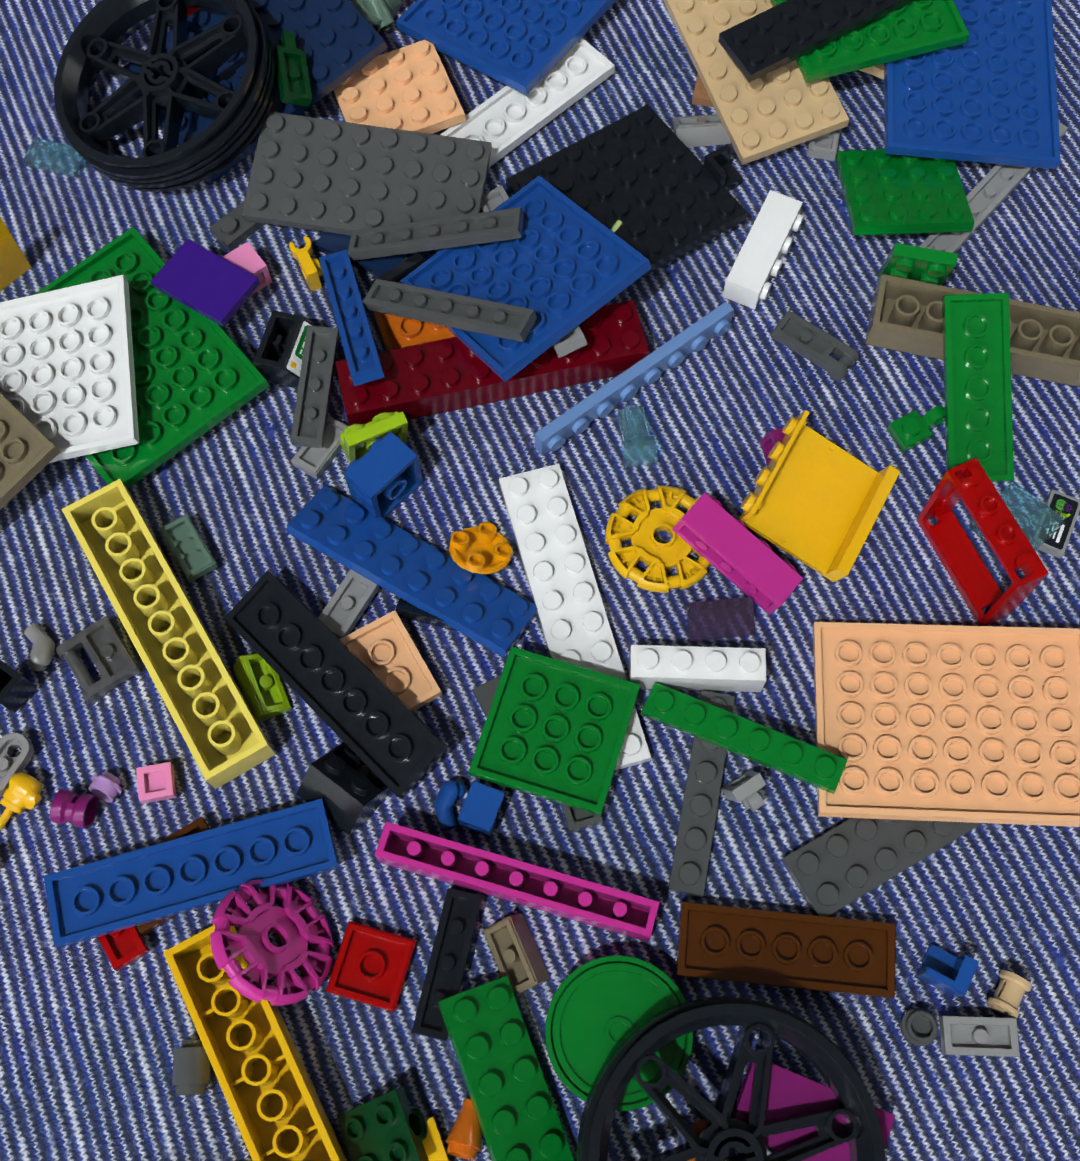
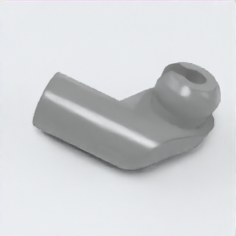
(42, 649)

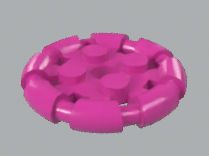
(261, 955)

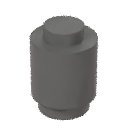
(191, 1068)

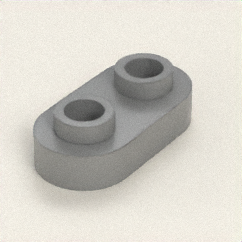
(10, 765)

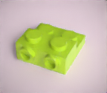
(359, 437)

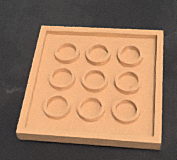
(402, 92)

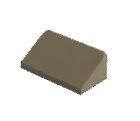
(516, 953)

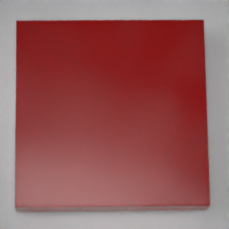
(371, 966)

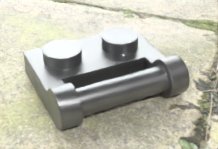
(107, 654)

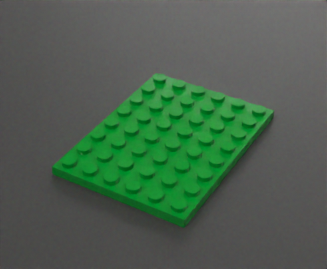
(183, 363)

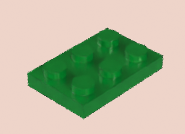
(918, 264)

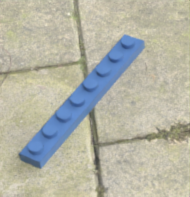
(627, 383)

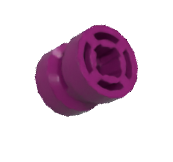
(74, 808)

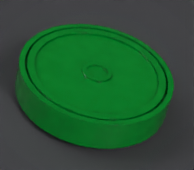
(598, 1010)

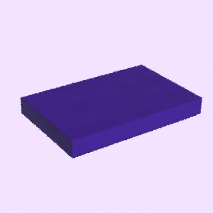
(205, 282)

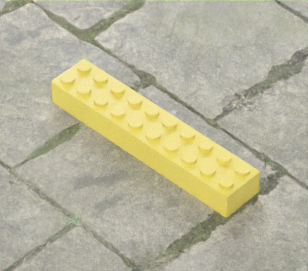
(168, 635)

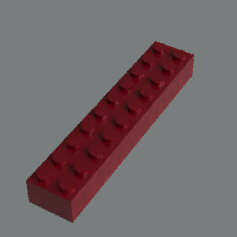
(450, 377)

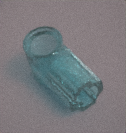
(636, 443)

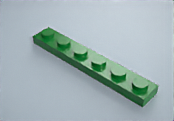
(744, 737)

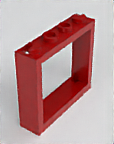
(1001, 532)

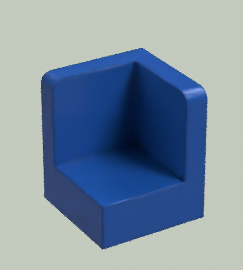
(481, 809)
(947, 971)

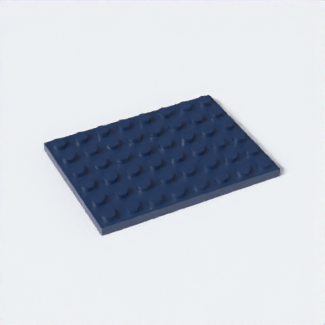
(330, 33)

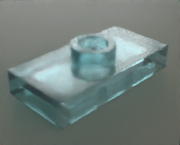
(54, 158)

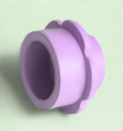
(105, 787)

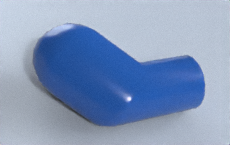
(444, 801)

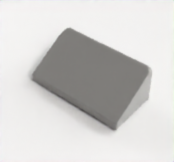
(700, 130)

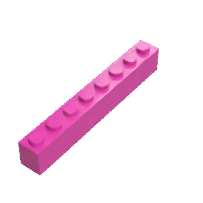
(517, 881)

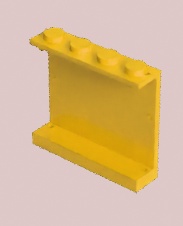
(816, 500)

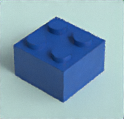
(384, 476)

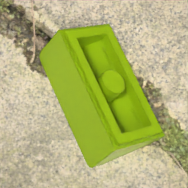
(261, 687)

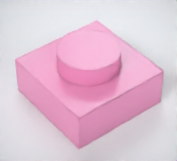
(156, 782)

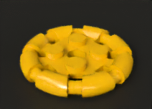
(644, 547)

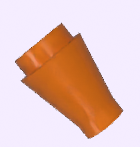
(466, 1134)

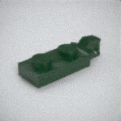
(292, 71)

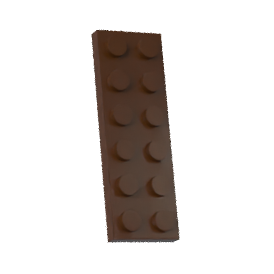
(786, 950)

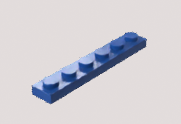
(351, 318)

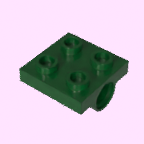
(385, 1130)

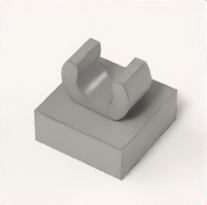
(745, 790)

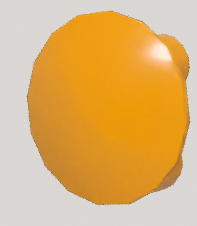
(480, 549)

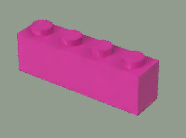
(738, 553)

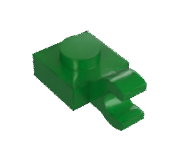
(913, 429)

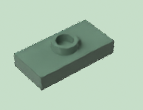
(188, 548)

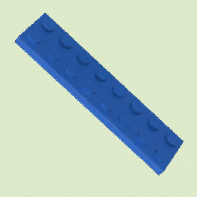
(413, 570)
(188, 872)

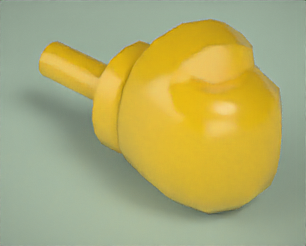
(21, 794)

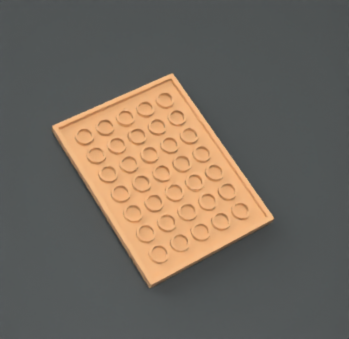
(950, 722)

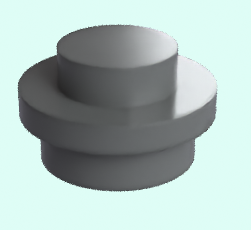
(919, 1027)

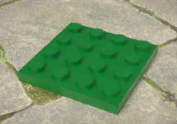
(902, 193)
(555, 730)

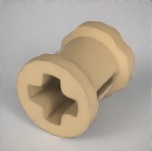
(1009, 994)

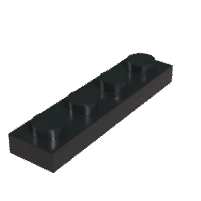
(447, 961)

